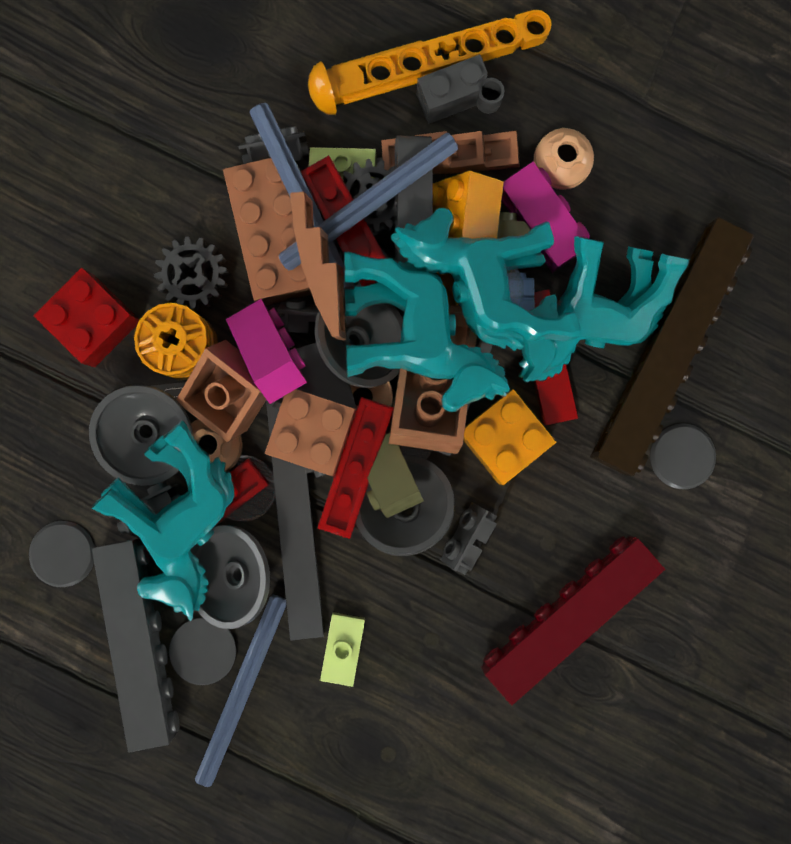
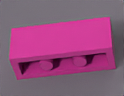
(536, 202)
(267, 350)

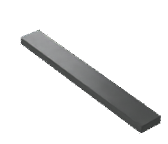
(297, 545)

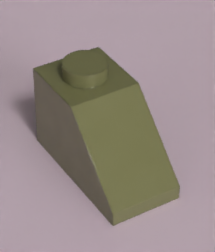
(392, 481)

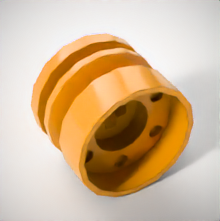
(180, 322)

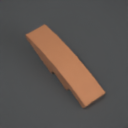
(474, 152)
(323, 278)

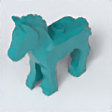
(482, 279)
(601, 318)
(425, 331)
(177, 525)

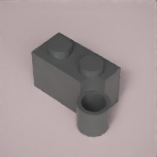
(458, 89)

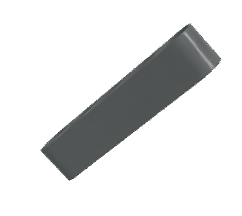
(416, 200)

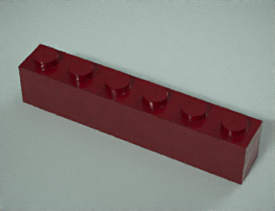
(571, 618)

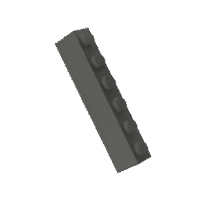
(135, 646)

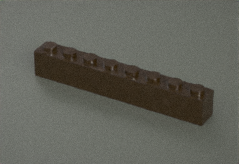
(672, 347)

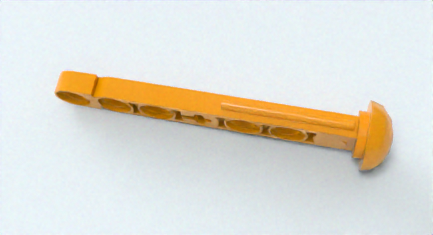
(346, 80)

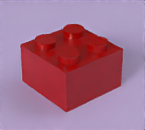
(87, 318)

